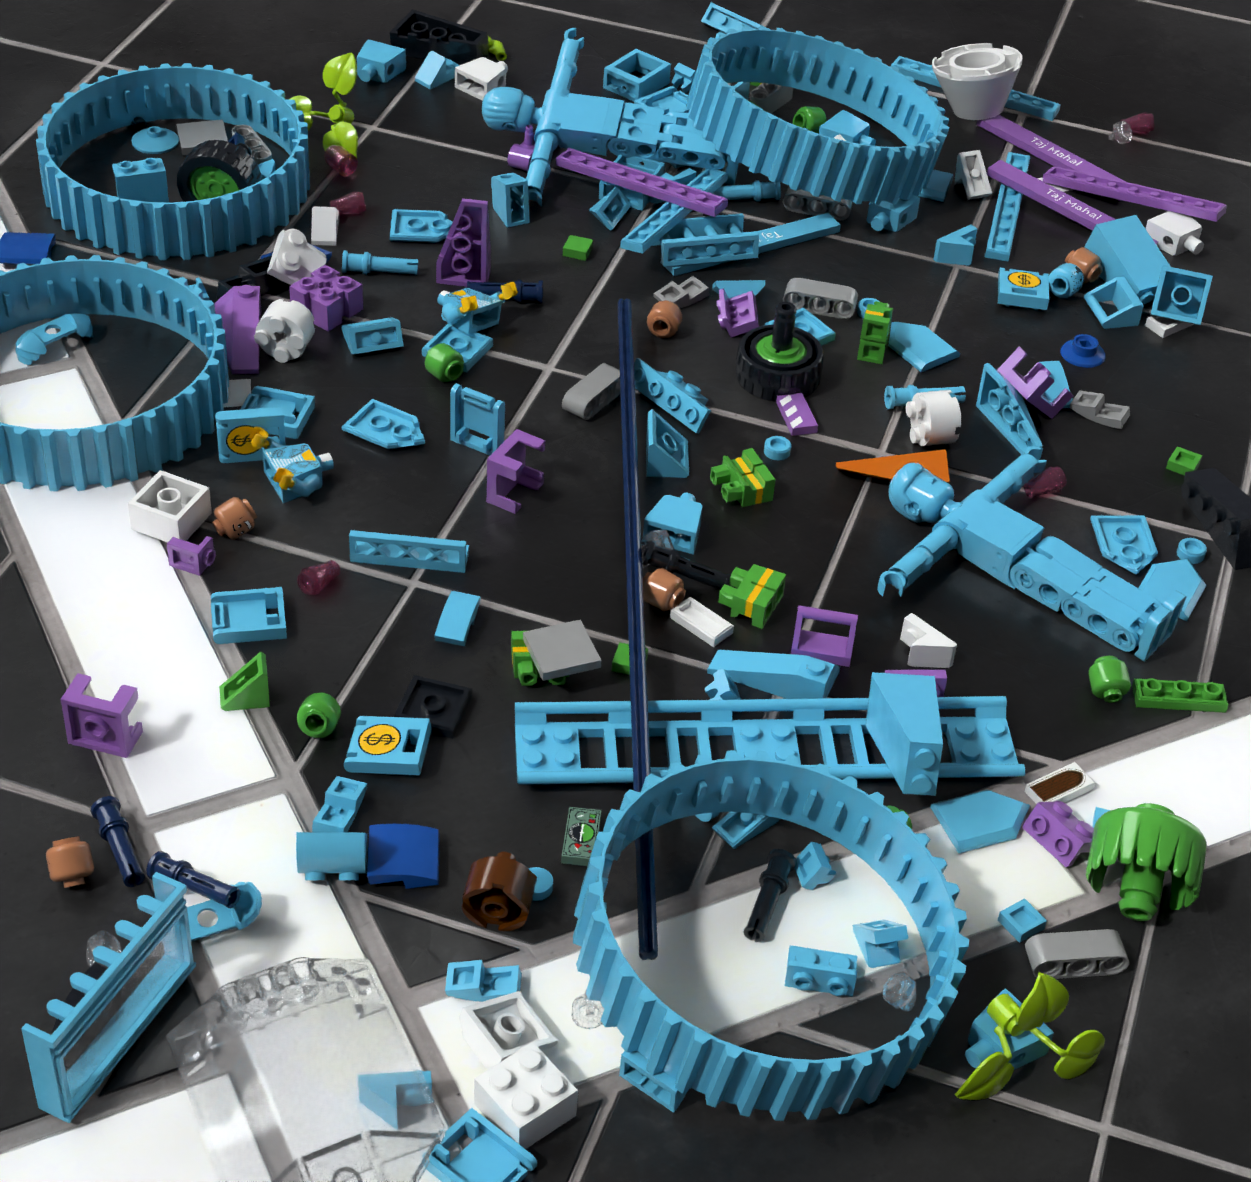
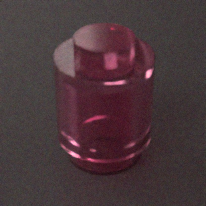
(341, 160)

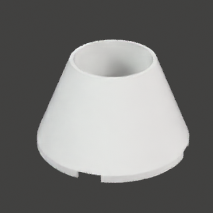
(977, 78)

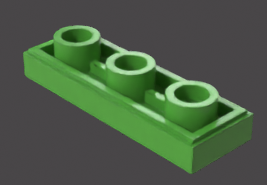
(1180, 695)

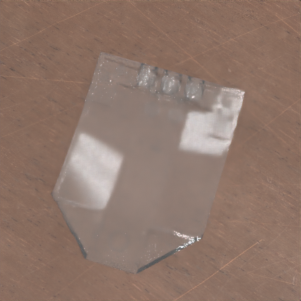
(307, 1078)

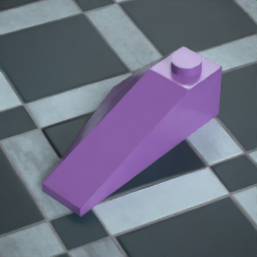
(466, 247)
(240, 315)

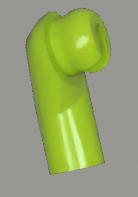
(497, 48)

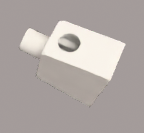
(480, 76)
(1176, 233)

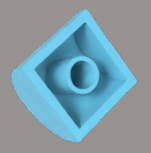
(1181, 295)
(331, 854)

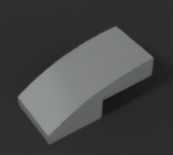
(684, 294)
(1094, 408)

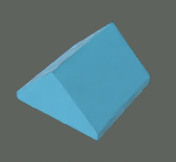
(665, 449)

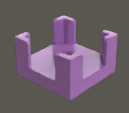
(1034, 384)
(508, 467)
(100, 722)

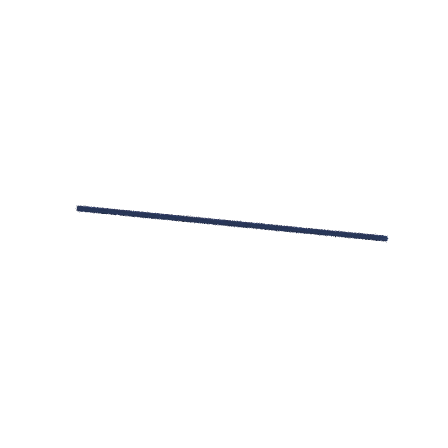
(636, 631)

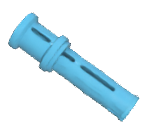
(756, 190)
(367, 263)
(900, 396)

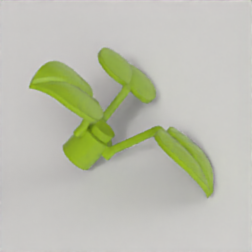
(340, 76)
(1042, 1005)

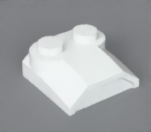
(294, 257)
(503, 1027)

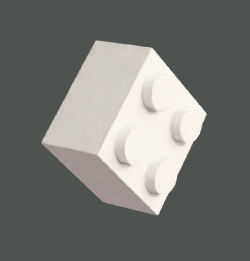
(169, 507)
(526, 1096)

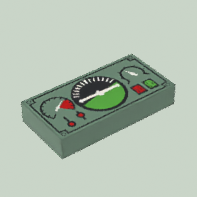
(580, 835)

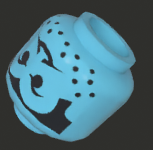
(1065, 280)

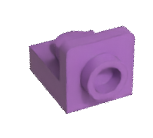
(190, 556)

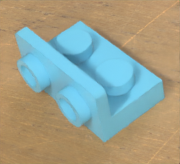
(821, 971)

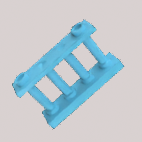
(708, 241)

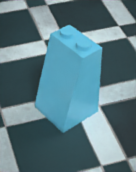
(1128, 253)
(907, 729)

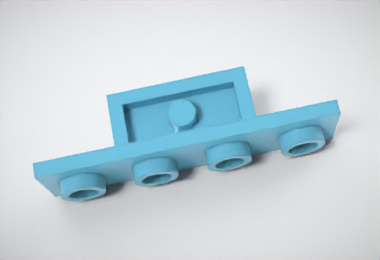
(672, 395)

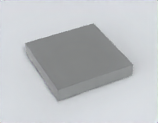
(198, 132)
(561, 650)

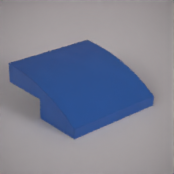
(25, 247)
(403, 854)

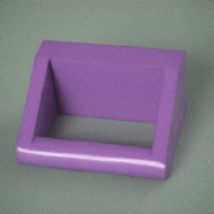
(820, 645)

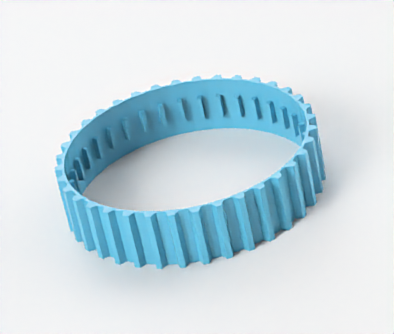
(802, 156)
(173, 227)
(136, 443)
(832, 809)

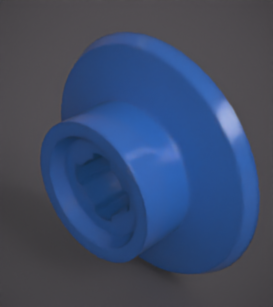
(1083, 351)

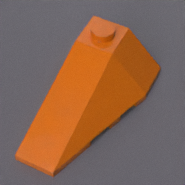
(887, 466)

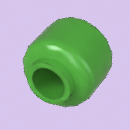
(810, 118)
(444, 362)
(1109, 678)
(318, 715)

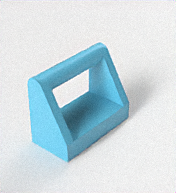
(1123, 297)
(373, 335)

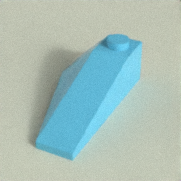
(1006, 410)
(778, 674)

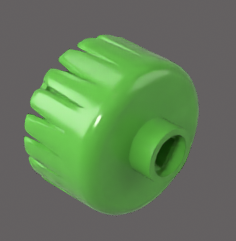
(1149, 844)

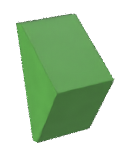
(246, 687)

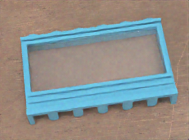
(116, 1006)

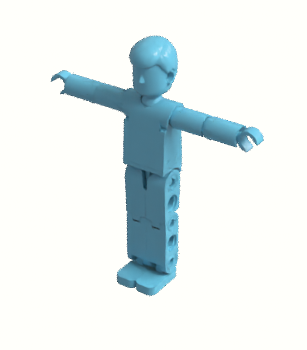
(597, 125)
(1012, 552)

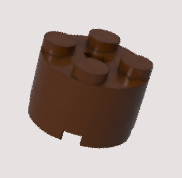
(499, 892)

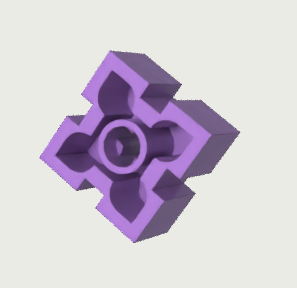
(328, 296)

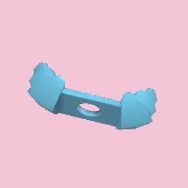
(32, 342)
(228, 918)

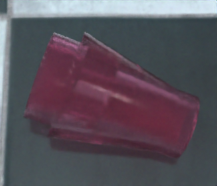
(1141, 123)
(350, 204)
(1047, 482)
(317, 577)

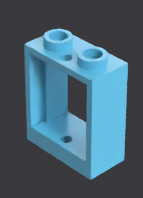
(618, 75)
(636, 199)

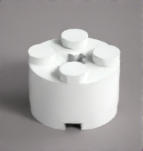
(285, 330)
(933, 418)

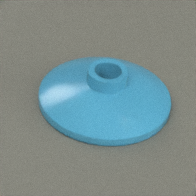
(155, 140)

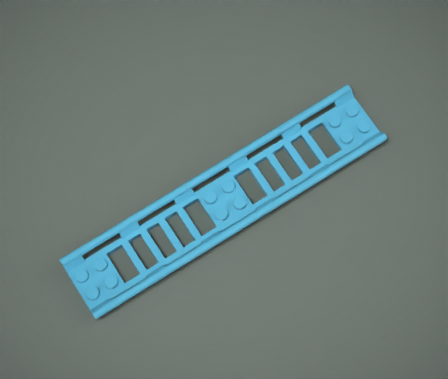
(552, 753)

